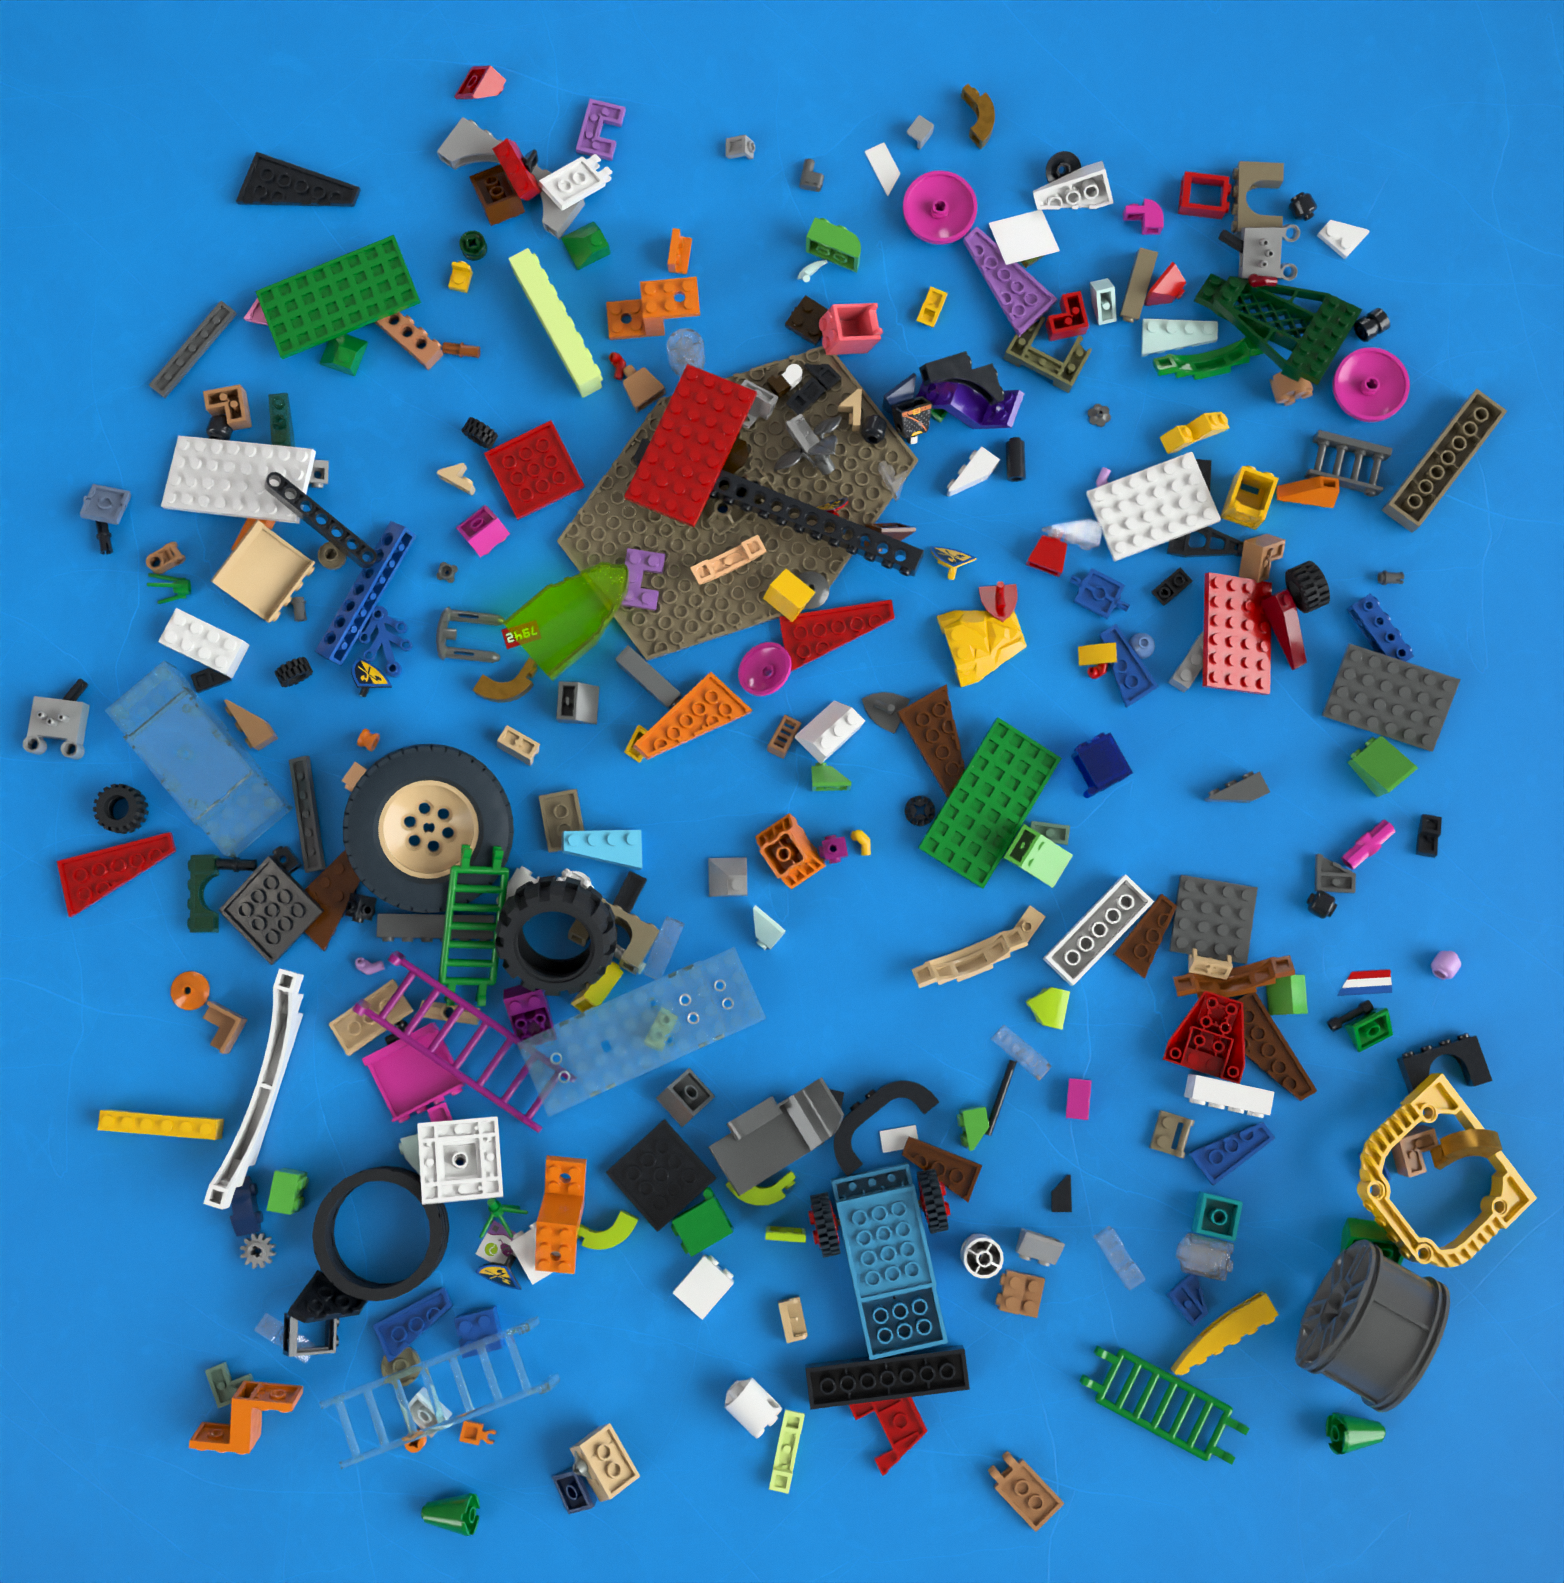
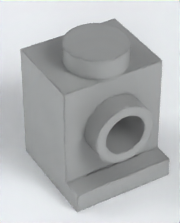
(322, 467)

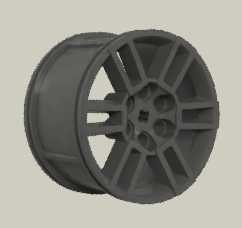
(1373, 1326)

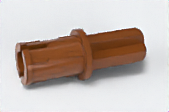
(461, 349)

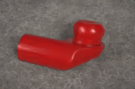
(619, 363)

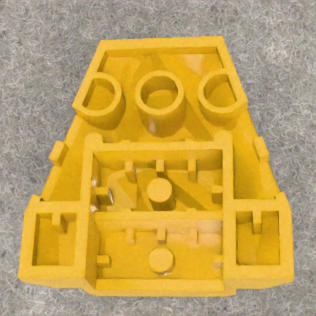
(980, 642)

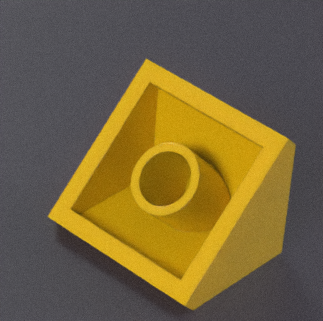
(788, 594)

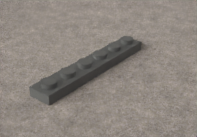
(193, 349)
(307, 814)

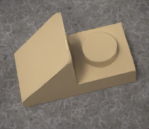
(853, 406)
(453, 476)

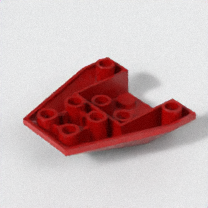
(1211, 1038)

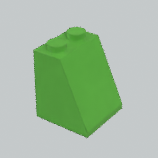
(1381, 765)

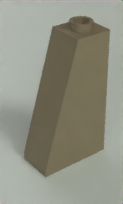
(1138, 284)

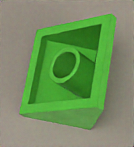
(1287, 996)

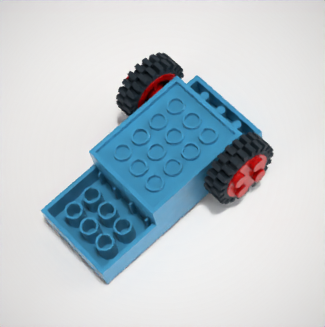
(887, 1253)

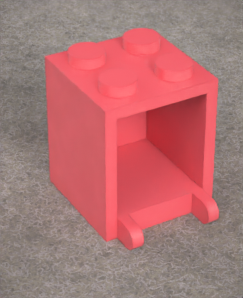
(850, 328)

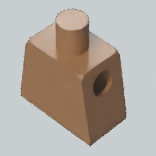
(642, 387)

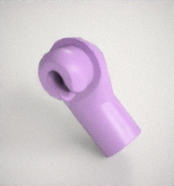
(367, 967)

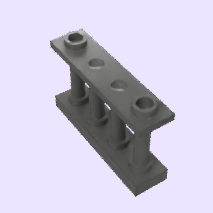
(1360, 449)

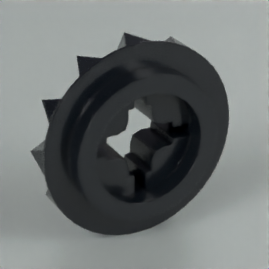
(910, 810)

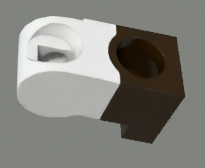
(786, 381)

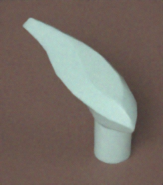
(810, 270)

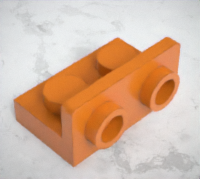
(679, 253)

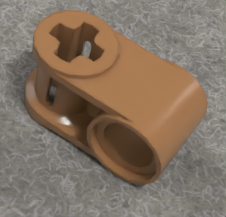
(166, 557)

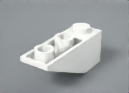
(976, 471)

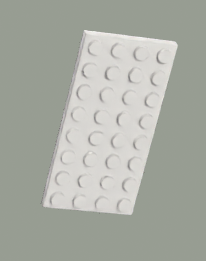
(231, 478)

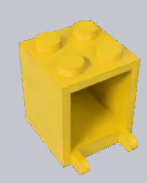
(1245, 507)

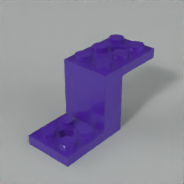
(971, 406)

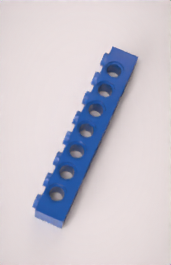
(365, 594)

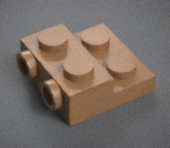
(1020, 1293)

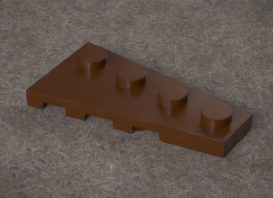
(953, 1170)

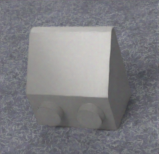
(1039, 1246)

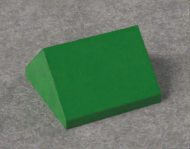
(1370, 1029)

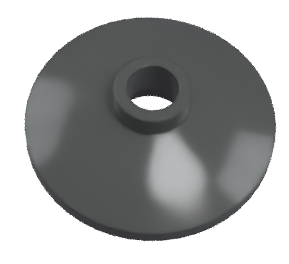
(820, 586)

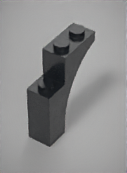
(959, 370)

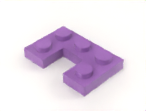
(589, 139)
(637, 563)

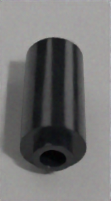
(1015, 459)

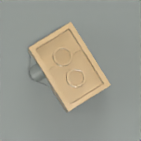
(604, 1462)

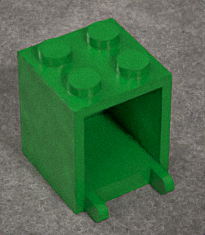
(702, 1224)

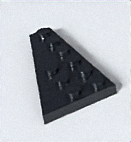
(283, 183)

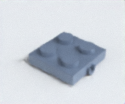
(105, 504)

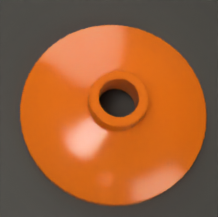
(199, 990)

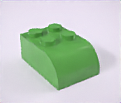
(833, 244)

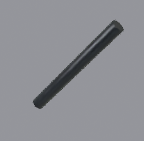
(1000, 1096)

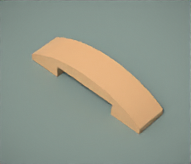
(728, 561)

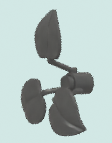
(822, 449)

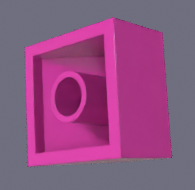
(483, 531)

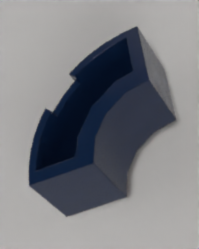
(246, 1214)

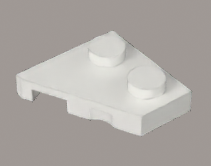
(1342, 237)

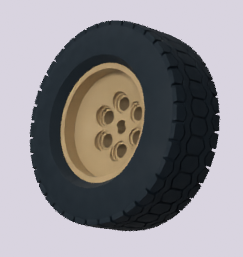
(379, 838)

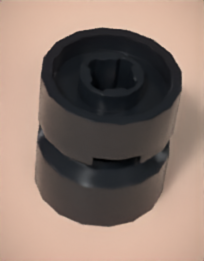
(1371, 325)

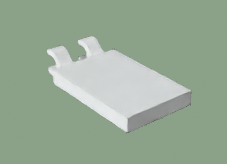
(575, 181)

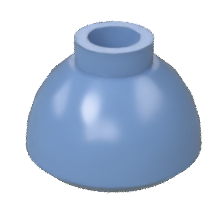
(1142, 644)

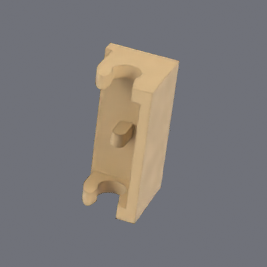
(518, 745)
(1209, 966)
(793, 1319)

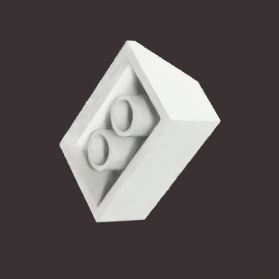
(829, 730)

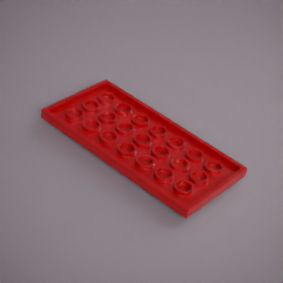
(690, 445)

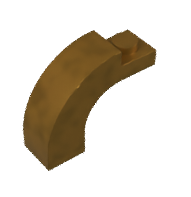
(510, 690)

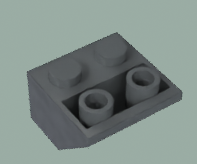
(577, 703)

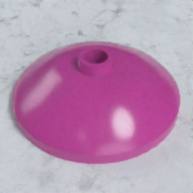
(759, 663)

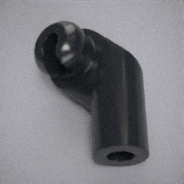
(392, 1038)

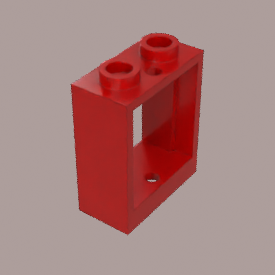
(1200, 210)

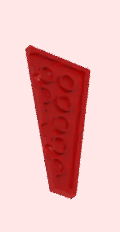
(826, 630)
(99, 873)

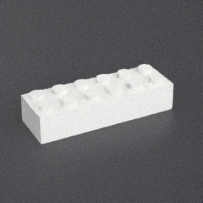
(1098, 930)

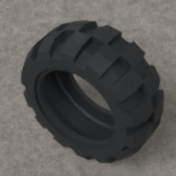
(549, 973)

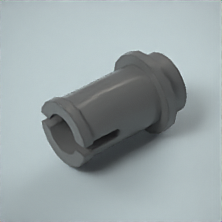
(1390, 577)
(299, 609)

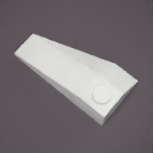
(1080, 189)

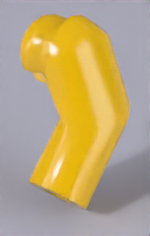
(864, 840)

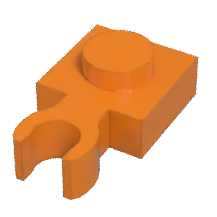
(473, 1432)

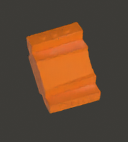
(789, 851)

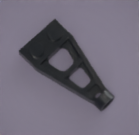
(1181, 547)

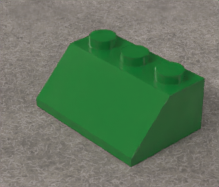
(1362, 1229)

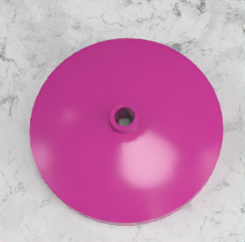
(939, 192)
(1382, 374)

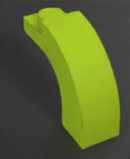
(766, 1195)
(610, 1237)

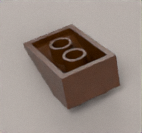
(496, 195)

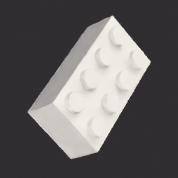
(204, 643)
(1233, 1095)

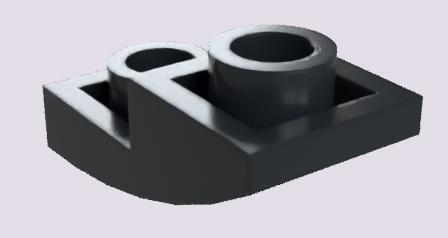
(1172, 586)

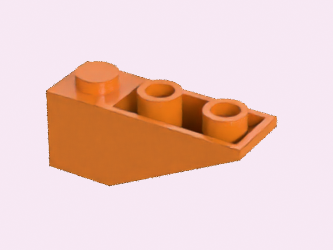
(1313, 491)

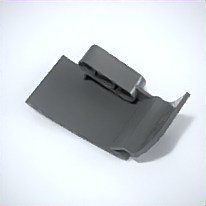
(776, 1135)

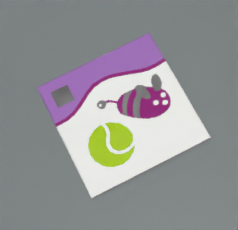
(496, 1244)

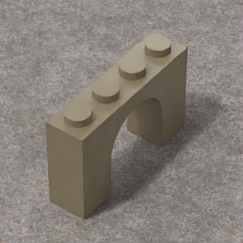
(1248, 177)
(641, 936)

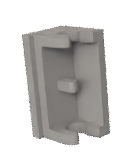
(801, 433)

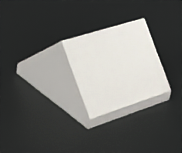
(423, 1411)

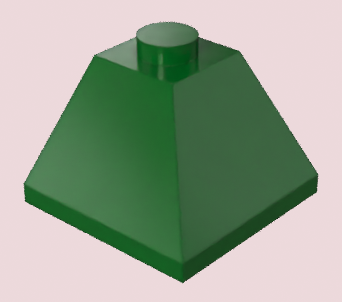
(586, 245)
(344, 354)

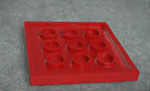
(534, 470)

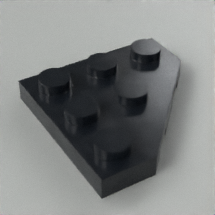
(324, 1301)

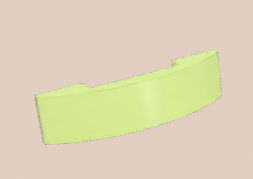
(786, 1451)

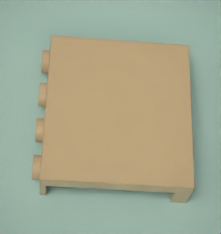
(263, 572)

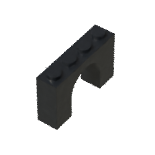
(1464, 1050)

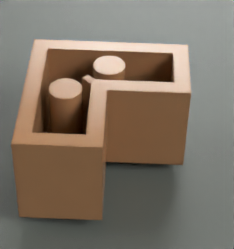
(229, 401)

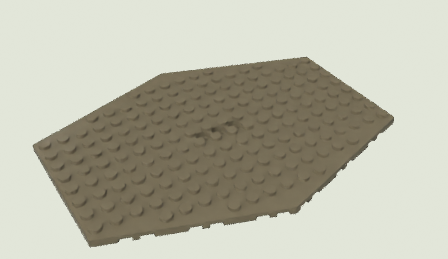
(699, 613)

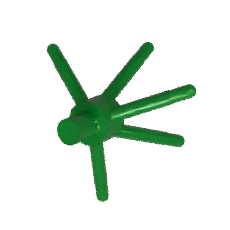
(497, 1210)

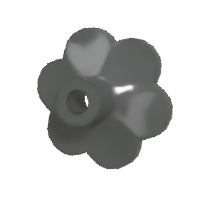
(1097, 418)

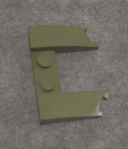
(1061, 373)

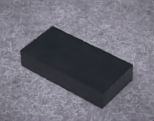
(630, 891)

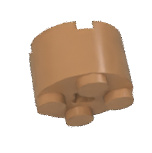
(1288, 390)

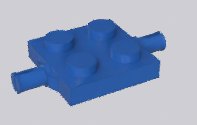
(1099, 593)

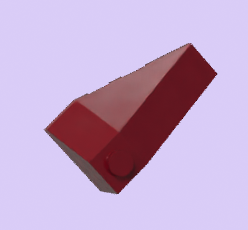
(1285, 623)

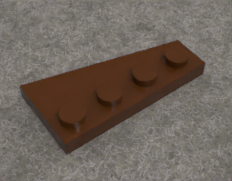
(1143, 941)

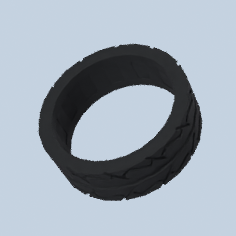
(327, 1252)

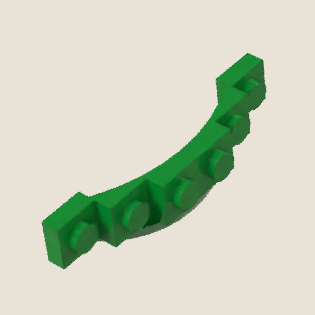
(1208, 363)

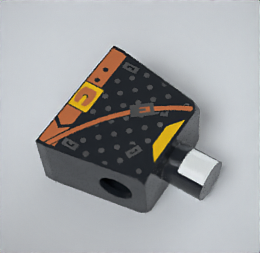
(912, 418)

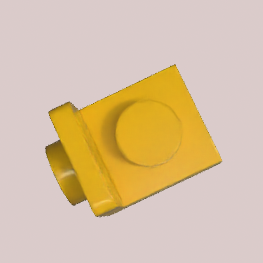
(460, 276)

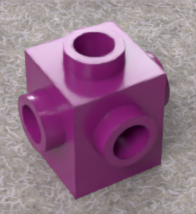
(838, 843)

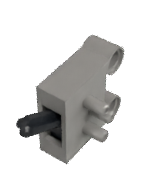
(1262, 250)
(59, 720)

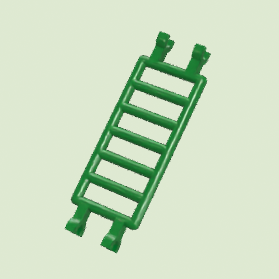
(451, 906)
(1175, 1382)

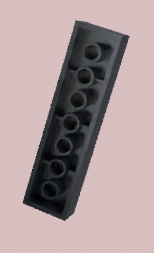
(887, 1377)

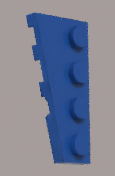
(1129, 671)
(1228, 1153)

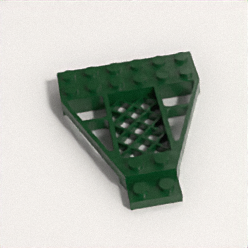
(1321, 331)

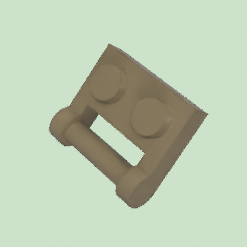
(1165, 1132)

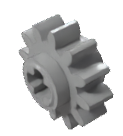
(258, 1258)

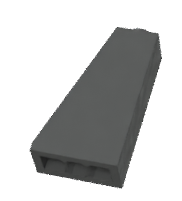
(648, 677)

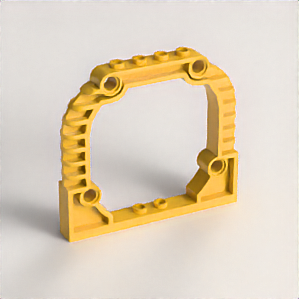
(1507, 1191)

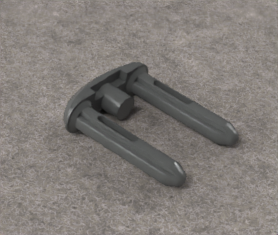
(444, 633)

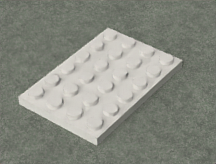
(1153, 506)

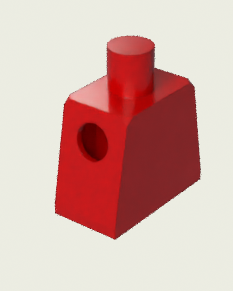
(1048, 555)

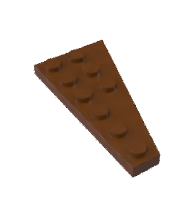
(1271, 1051)

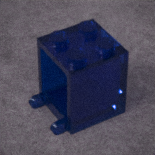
(1100, 763)

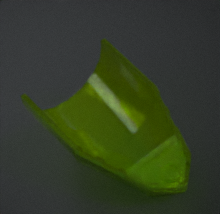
(569, 616)

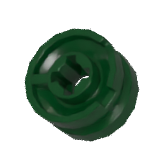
(474, 252)

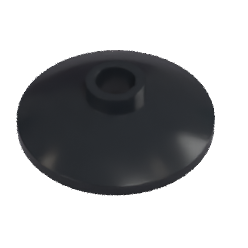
(1064, 158)

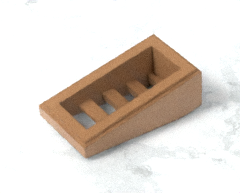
(776, 750)

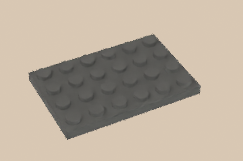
(1390, 697)

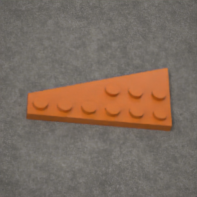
(697, 713)

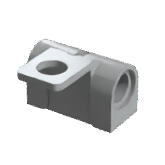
(762, 405)

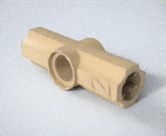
(438, 1012)

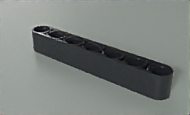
(317, 511)

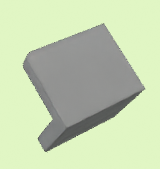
(921, 130)

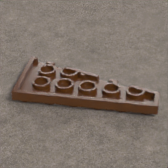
(935, 736)
(332, 893)

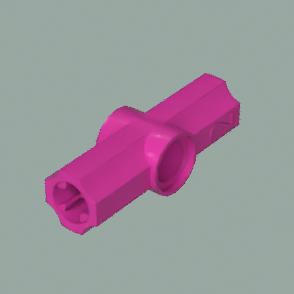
(1368, 844)

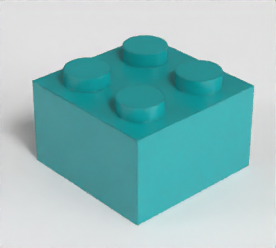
(1217, 1216)

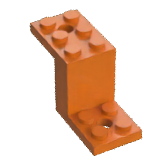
(655, 305)
(560, 1214)
(246, 1417)

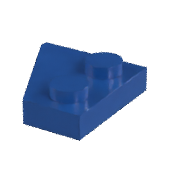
(1189, 1300)

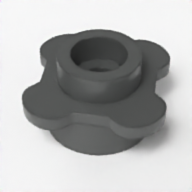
(442, 572)

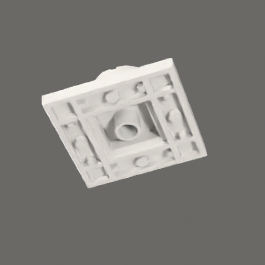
(467, 1140)

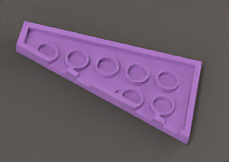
(1015, 289)

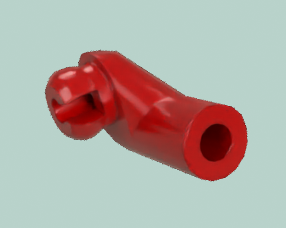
(1098, 670)

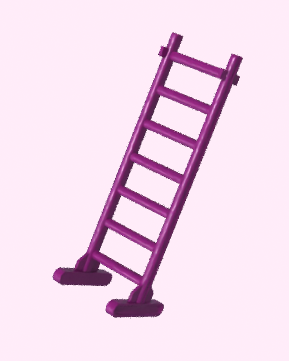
(363, 1007)

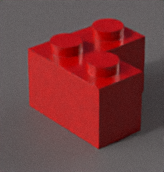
(1071, 320)

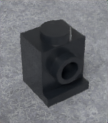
(292, 862)

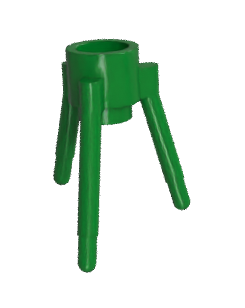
(180, 586)

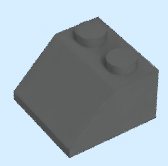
(685, 1097)

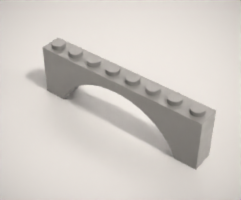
(471, 144)

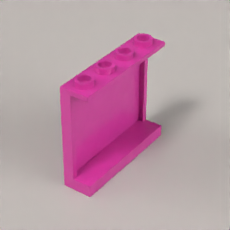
(410, 1078)

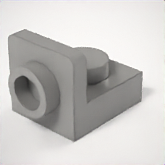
(739, 147)

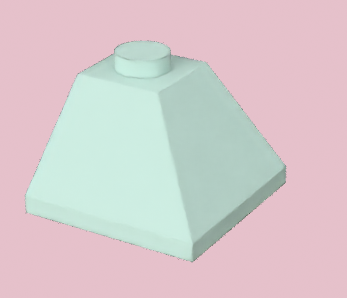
(766, 929)

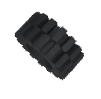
(479, 433)
(293, 672)

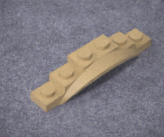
(970, 960)

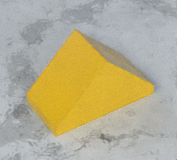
(630, 750)

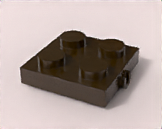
(805, 320)

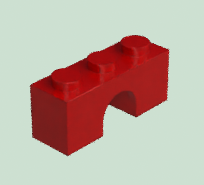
(520, 178)

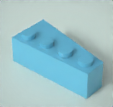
(607, 846)

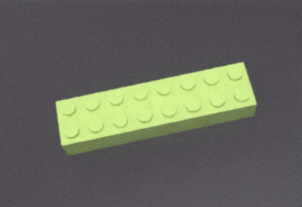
(556, 322)

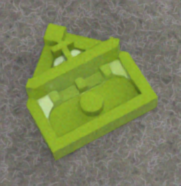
(1050, 1007)

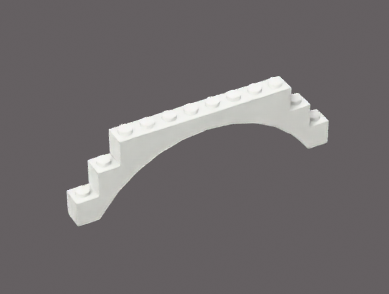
(251, 1133)

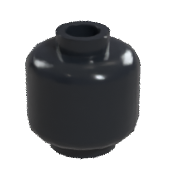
(1303, 206)
(218, 428)
(873, 429)
(1321, 904)

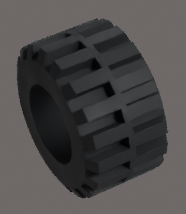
(1307, 586)
(106, 803)

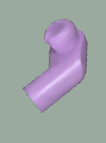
(1103, 476)

